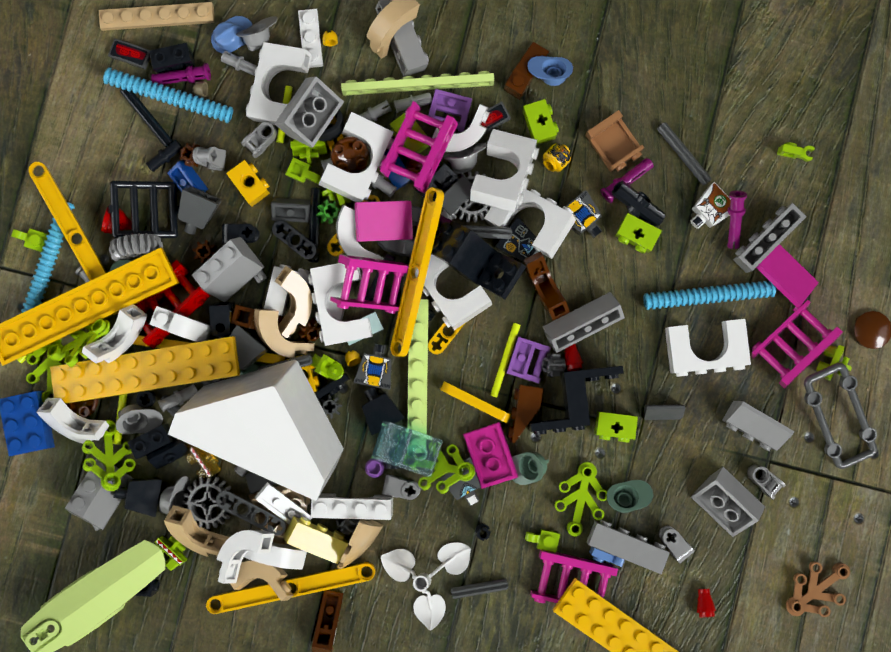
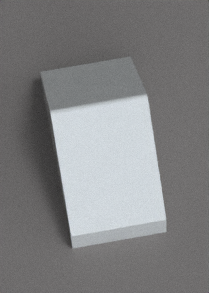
(265, 425)

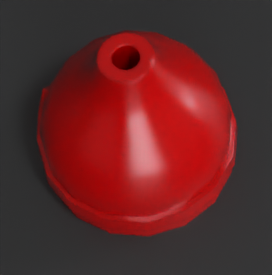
(125, 222)

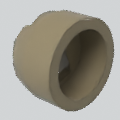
(200, 89)

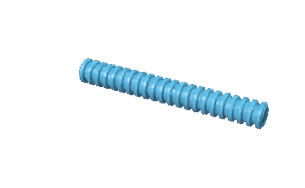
(167, 95)
(45, 266)
(709, 295)

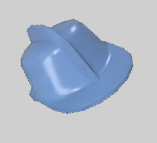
(225, 34)
(550, 69)

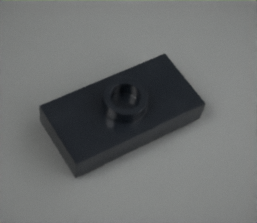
(332, 387)
(168, 453)

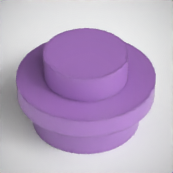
(374, 468)

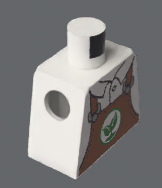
(711, 207)

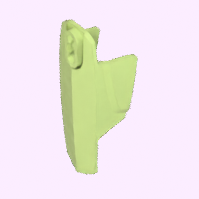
(93, 598)

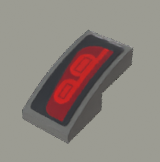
(130, 54)
(497, 116)

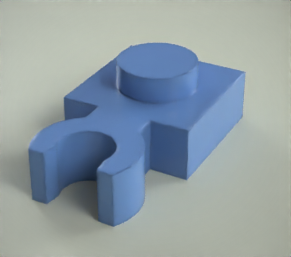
(600, 556)

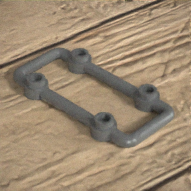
(866, 432)

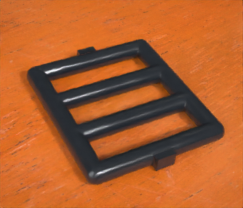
(113, 209)

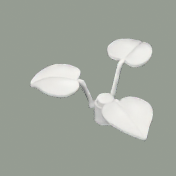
(399, 565)

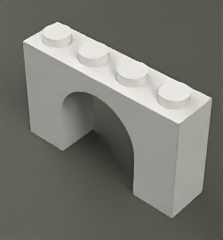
(273, 60)
(356, 185)
(506, 192)
(555, 228)
(278, 297)
(455, 311)
(334, 330)
(734, 353)
(329, 506)

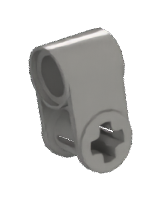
(259, 140)
(211, 158)
(767, 483)
(397, 487)
(677, 544)

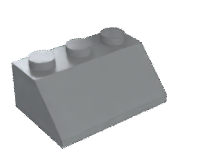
(309, 112)
(228, 269)
(756, 426)
(92, 501)
(728, 502)

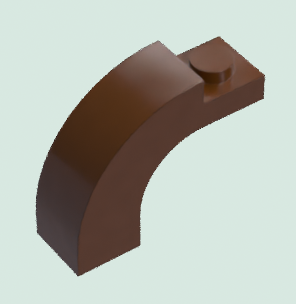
(545, 286)

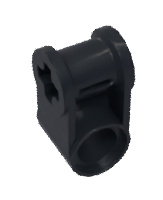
(232, 231)

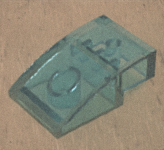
(407, 449)

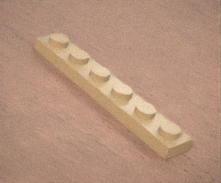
(156, 16)

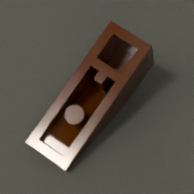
(521, 77)
(327, 622)

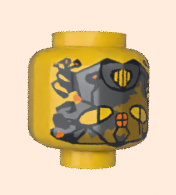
(556, 157)

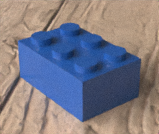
(23, 426)

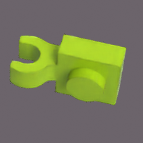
(792, 151)
(301, 171)
(33, 240)
(545, 540)

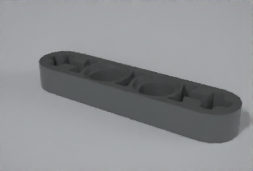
(252, 511)

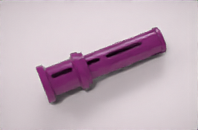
(189, 74)
(630, 177)
(736, 212)

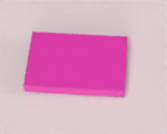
(383, 221)
(788, 275)
(490, 455)

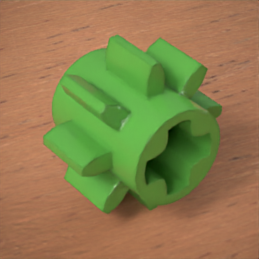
(327, 206)

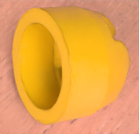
(330, 39)
(352, 358)

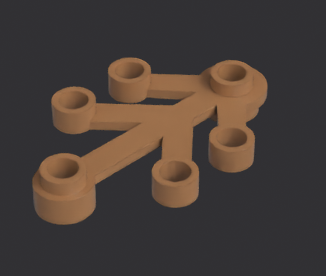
(815, 590)

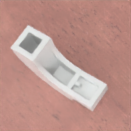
(470, 136)
(347, 235)
(180, 325)
(120, 338)
(70, 424)
(237, 547)
(280, 556)

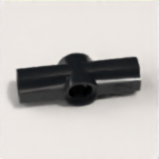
(638, 203)

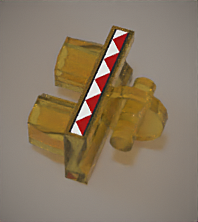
(206, 460)

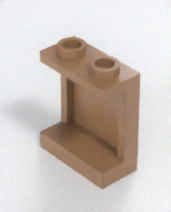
(614, 142)

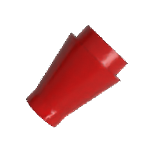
(573, 358)
(705, 604)

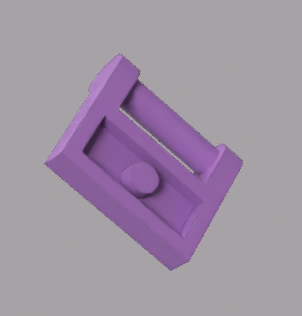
(451, 104)
(522, 357)

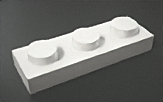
(311, 35)
(280, 504)

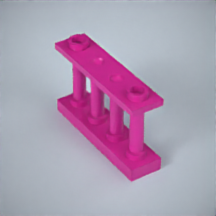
(429, 162)
(367, 266)
(800, 361)
(568, 562)

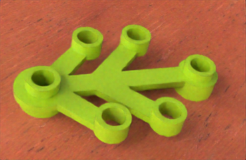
(96, 330)
(45, 365)
(108, 460)
(443, 467)
(582, 496)

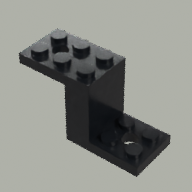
(475, 258)
(575, 400)

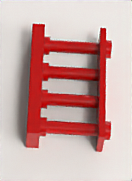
(190, 304)

